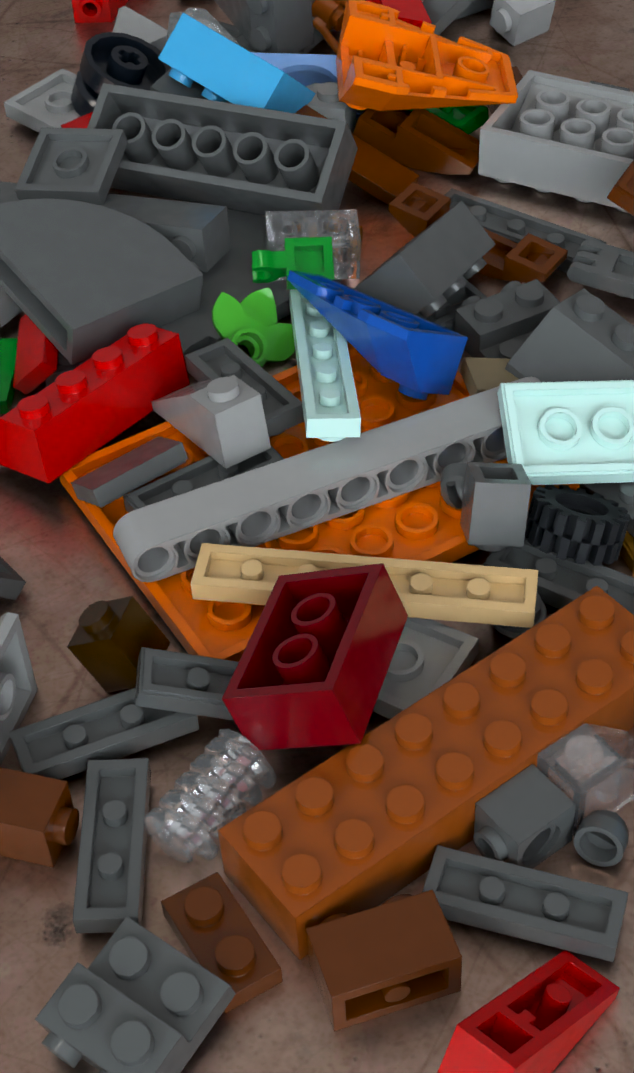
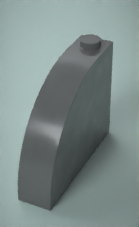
(91, 273)

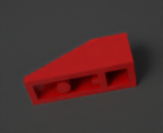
(532, 1021)

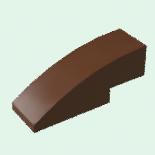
(419, 141)

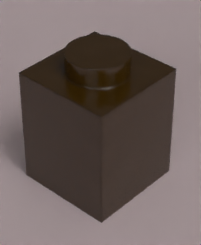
(111, 641)

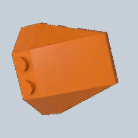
(407, 67)

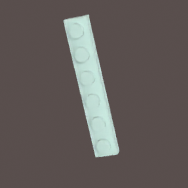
(324, 374)

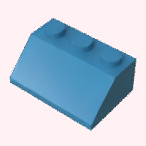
(229, 70)

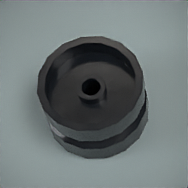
(115, 61)

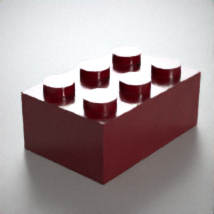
(317, 658)

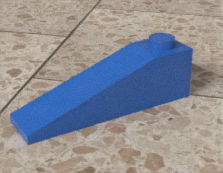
(393, 341)

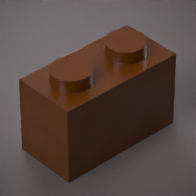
(384, 959)

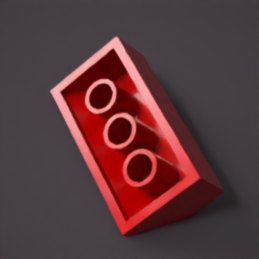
(92, 403)

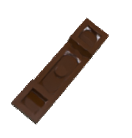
(507, 260)

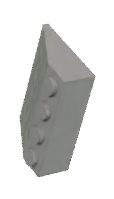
(561, 138)

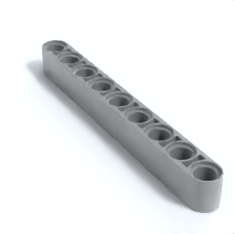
(311, 486)

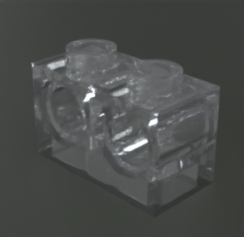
(338, 224)

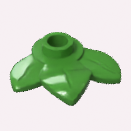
(254, 326)

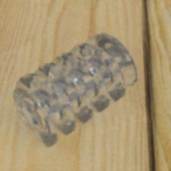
(209, 797)

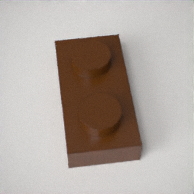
(222, 938)

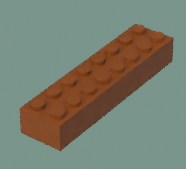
(382, 806)

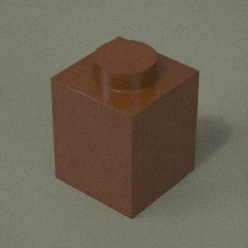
(35, 817)

